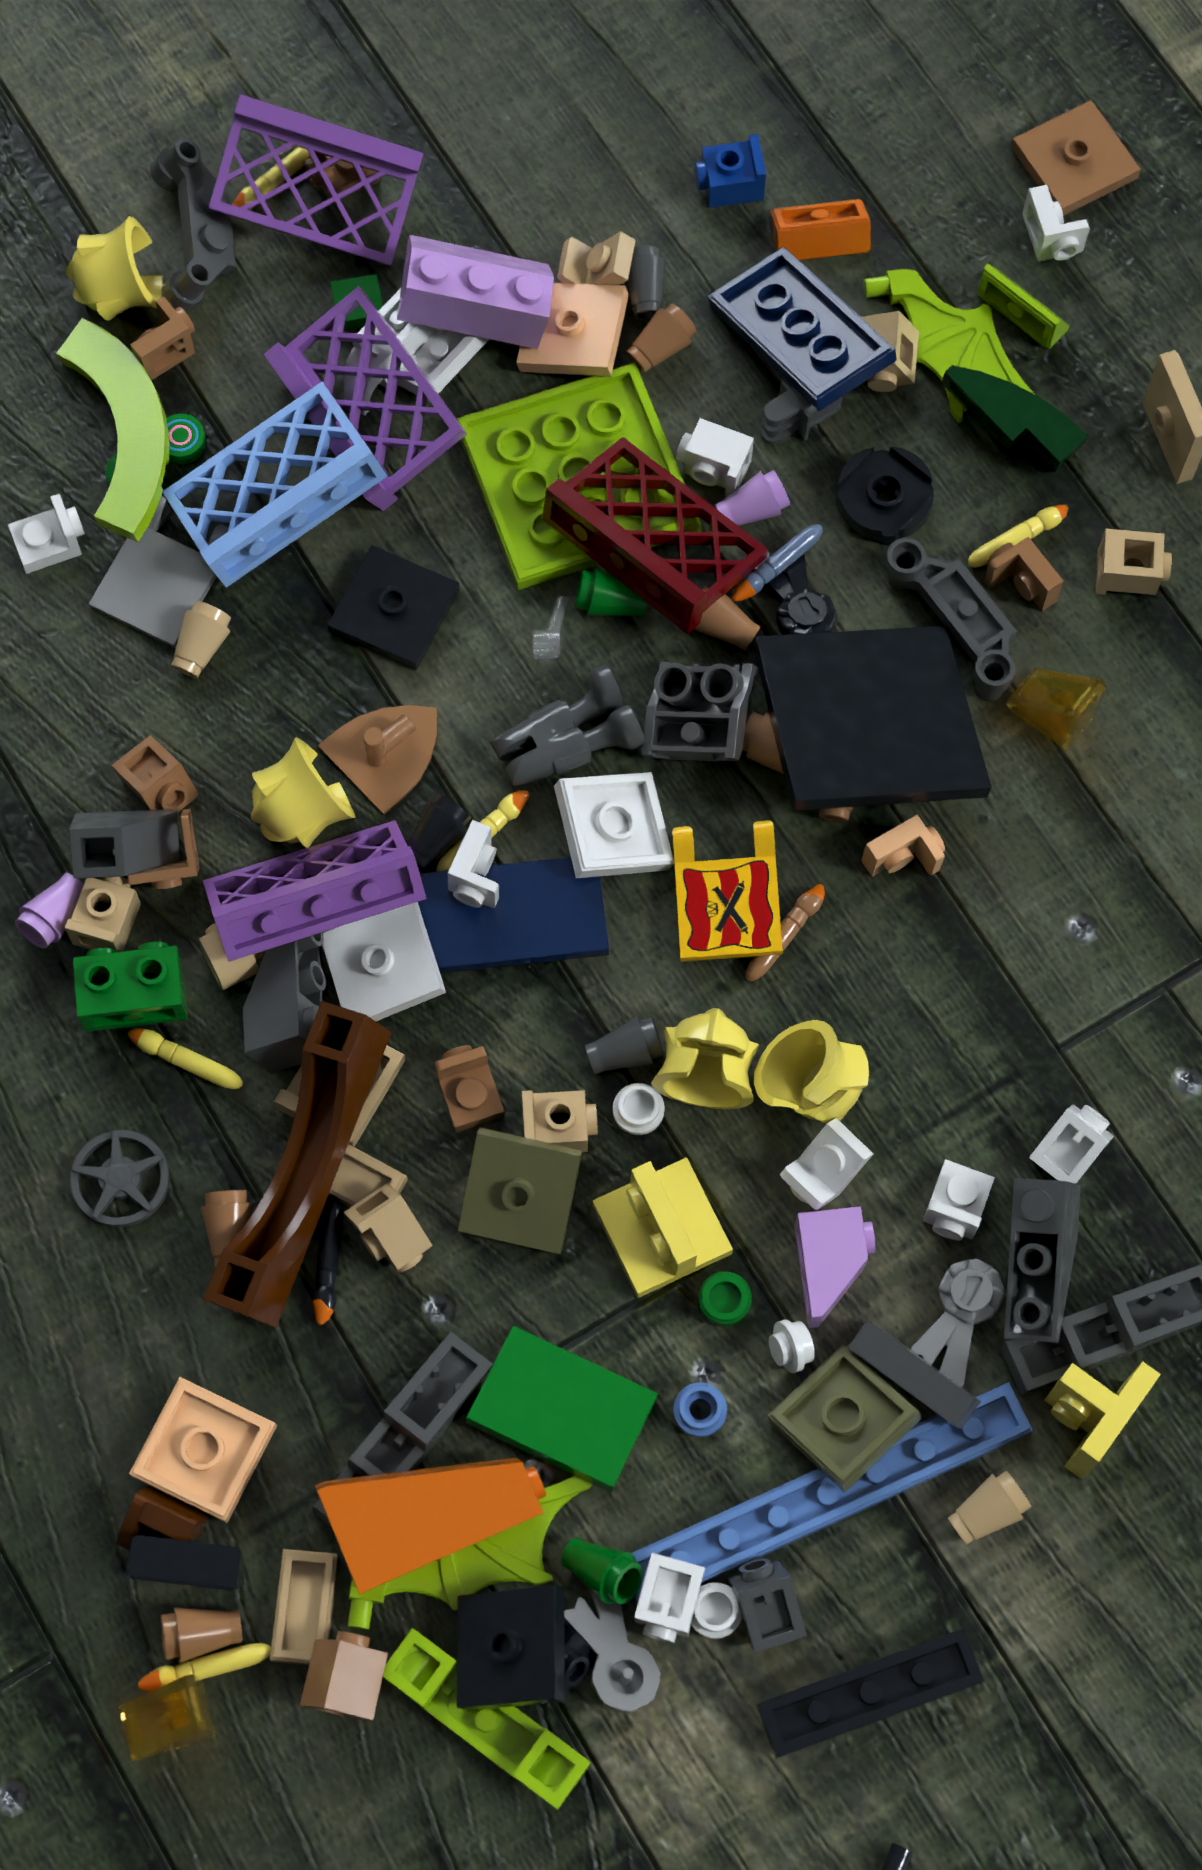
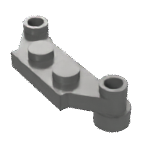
(205, 232)
(962, 608)

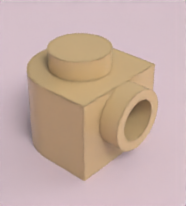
(225, 972)

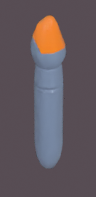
(777, 562)

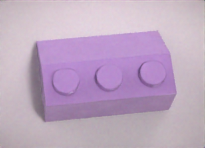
(475, 292)

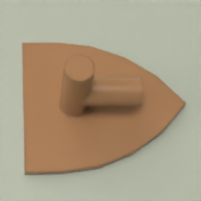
(385, 751)

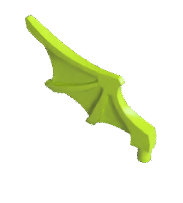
(946, 332)
(499, 1558)

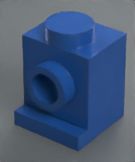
(732, 173)

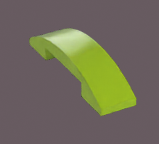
(500, 1734)

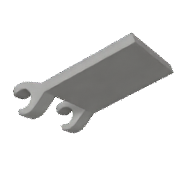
(155, 581)

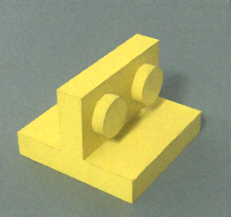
(661, 1226)
(1087, 1404)

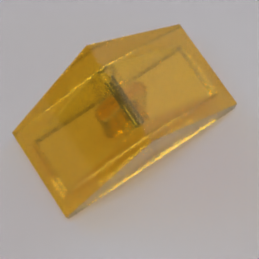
(1057, 703)
(167, 1718)

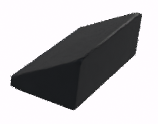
(185, 1563)

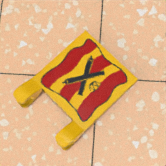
(727, 903)

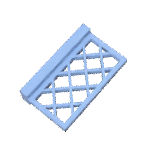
(290, 508)

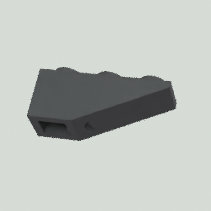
(284, 1003)
(1040, 1257)

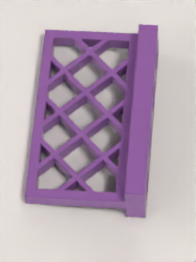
(328, 140)
(301, 376)
(329, 899)

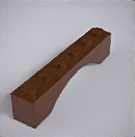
(335, 1080)

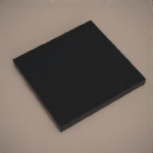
(870, 718)

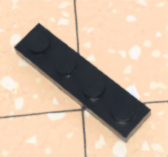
(869, 1693)

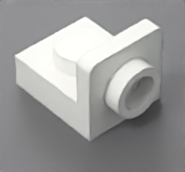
(1047, 228)
(47, 536)
(474, 858)
(1073, 1143)
(826, 1165)
(958, 1201)
(668, 1598)

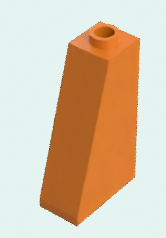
(421, 1515)

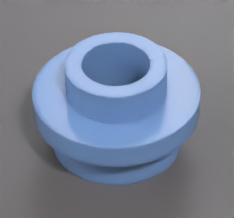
(700, 1393)

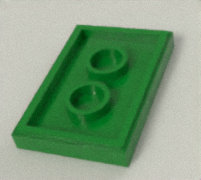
(562, 1408)

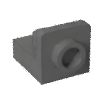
(767, 1604)

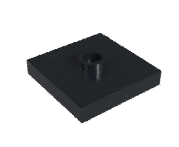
(393, 607)
(510, 1648)

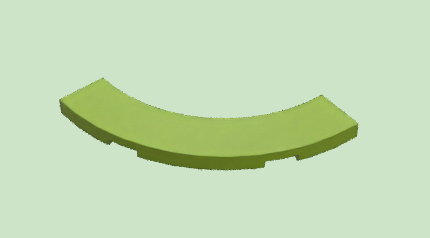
(139, 426)

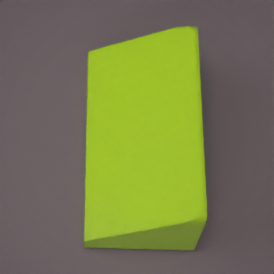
(1021, 307)

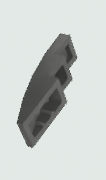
(1109, 1330)
(418, 1413)

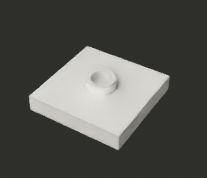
(613, 825)
(383, 963)

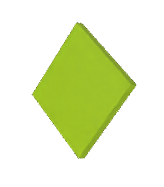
(551, 436)

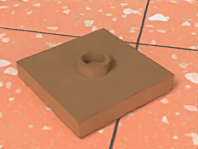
(1076, 157)

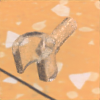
(547, 642)

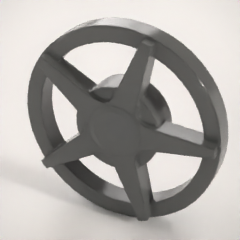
(119, 1178)

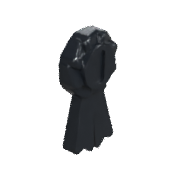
(801, 607)

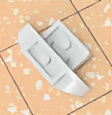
(435, 351)

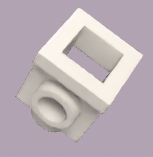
(716, 455)

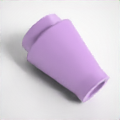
(755, 500)
(46, 915)

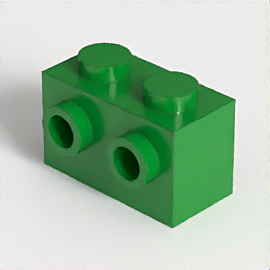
(130, 987)

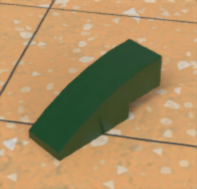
(1015, 414)

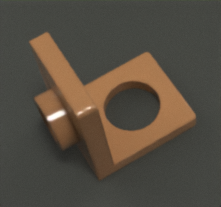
(170, 874)

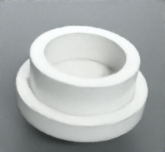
(638, 1109)
(791, 1345)
(716, 1611)

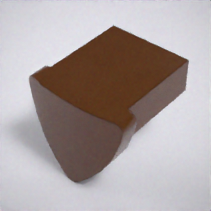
(163, 1514)

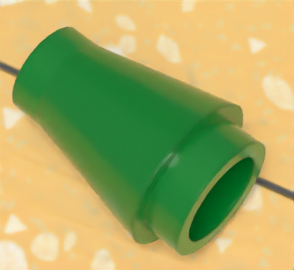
(605, 595)
(605, 1570)

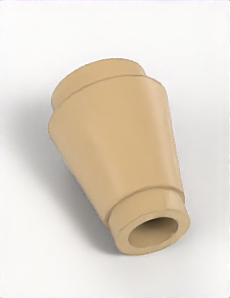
(199, 638)
(990, 1508)

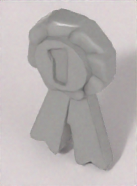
(970, 1296)
(623, 1673)

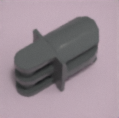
(792, 414)

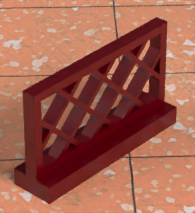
(629, 553)

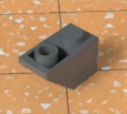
(123, 842)

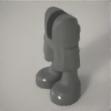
(551, 742)

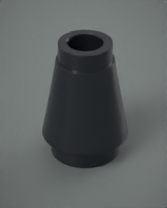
(437, 831)

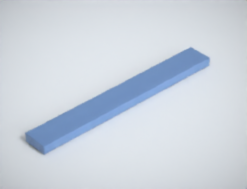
(816, 1502)

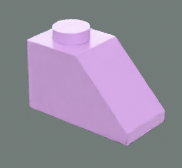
(831, 1256)

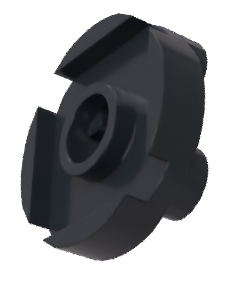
(878, 518)

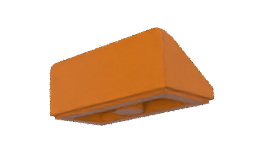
(822, 229)

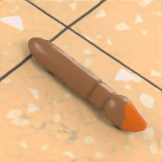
(805, 907)

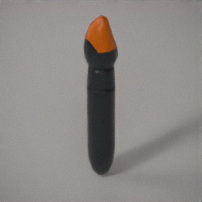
(327, 1264)

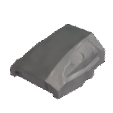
(698, 712)

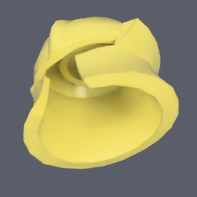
(107, 271)
(294, 800)
(707, 1062)
(811, 1072)

